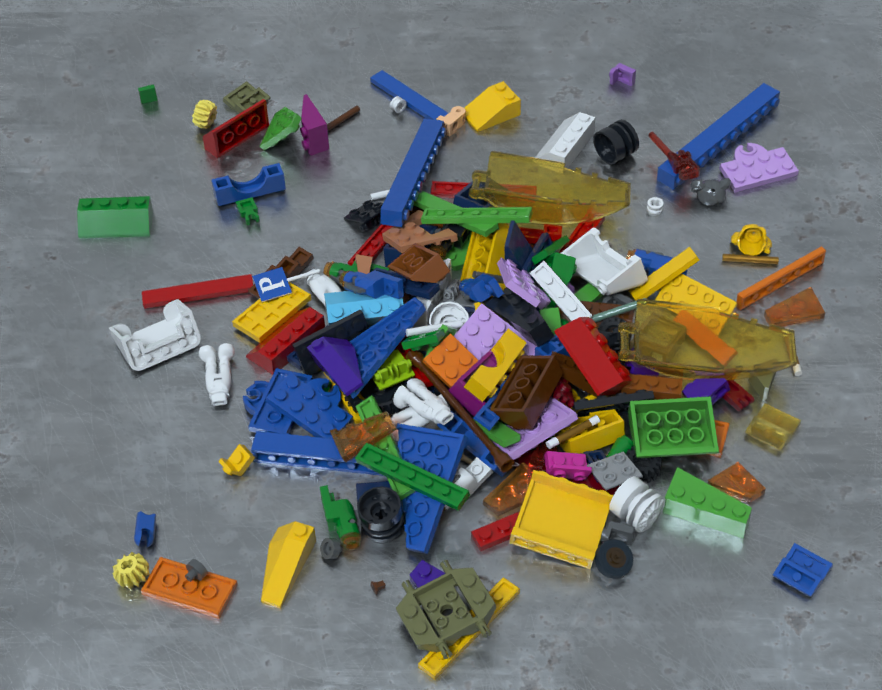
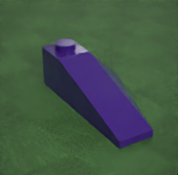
(338, 362)

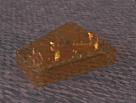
(738, 483)

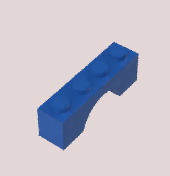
(268, 181)
(473, 443)

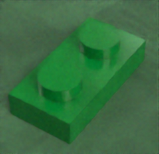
(418, 341)

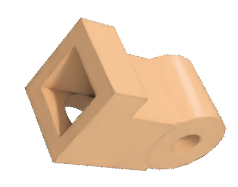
(453, 120)

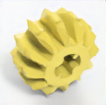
(204, 114)
(131, 570)

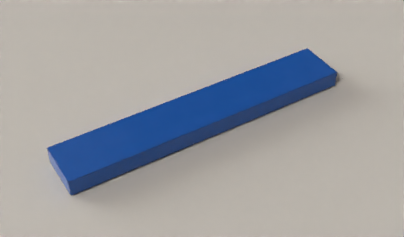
(413, 99)

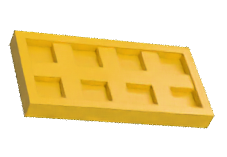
(265, 317)

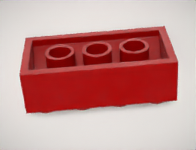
(237, 130)
(274, 349)
(593, 356)

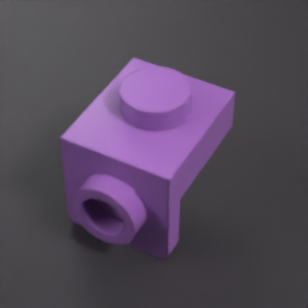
(623, 74)

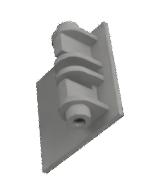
(452, 294)
(614, 470)

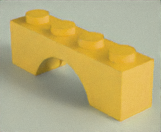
(485, 379)

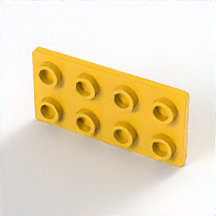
(688, 291)

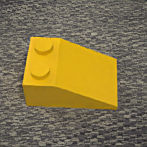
(493, 107)

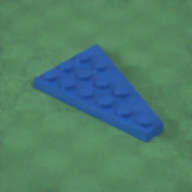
(382, 338)
(438, 454)

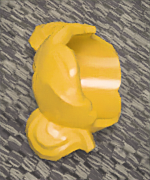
(750, 242)

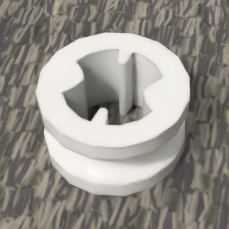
(398, 104)
(655, 205)

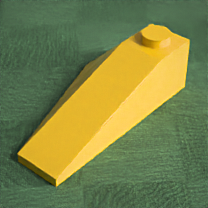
(285, 560)

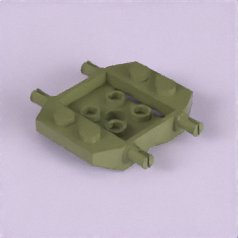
(442, 595)

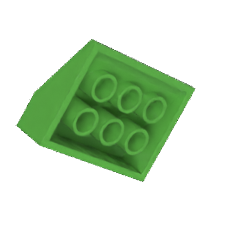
(673, 427)

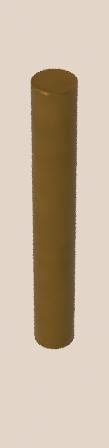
(750, 259)

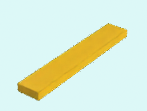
(434, 663)

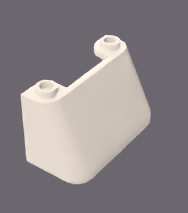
(604, 266)
(159, 341)

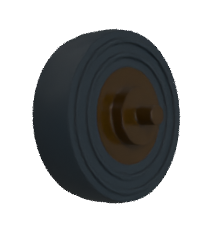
(613, 559)

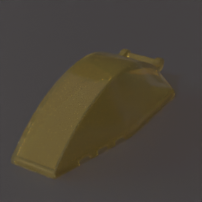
(552, 191)
(704, 342)

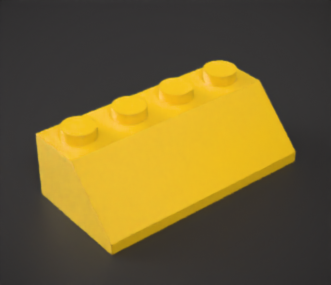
(485, 252)

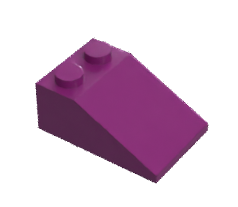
(313, 128)
(466, 398)

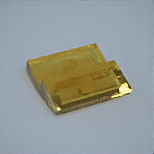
(773, 427)

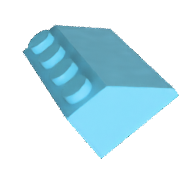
(346, 302)

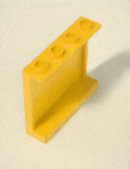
(561, 519)

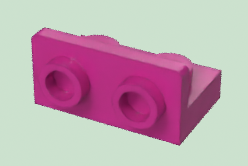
(567, 465)

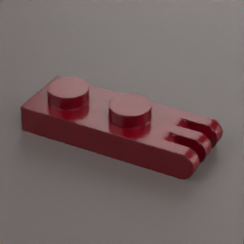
(564, 392)
(738, 396)

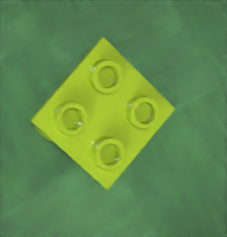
(393, 371)

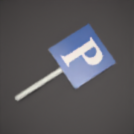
(275, 284)

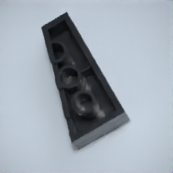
(521, 316)

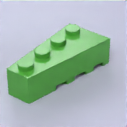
(705, 505)

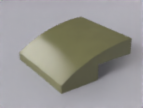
(244, 97)

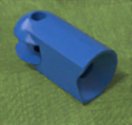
(145, 528)

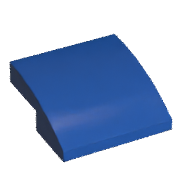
(803, 570)

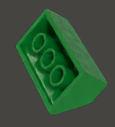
(114, 217)

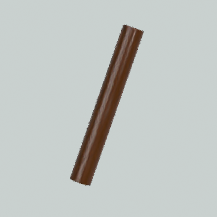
(343, 117)

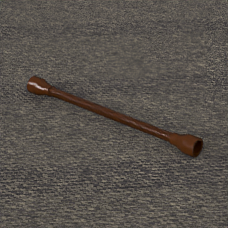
(501, 458)

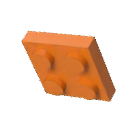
(449, 360)

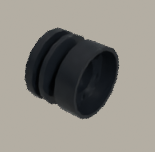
(616, 141)
(381, 514)

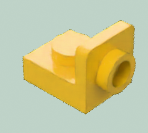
(238, 461)

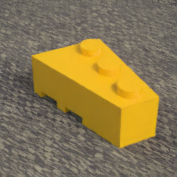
(598, 436)

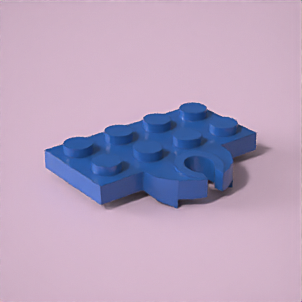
(310, 405)
(264, 415)

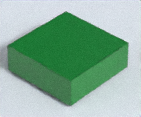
(147, 94)

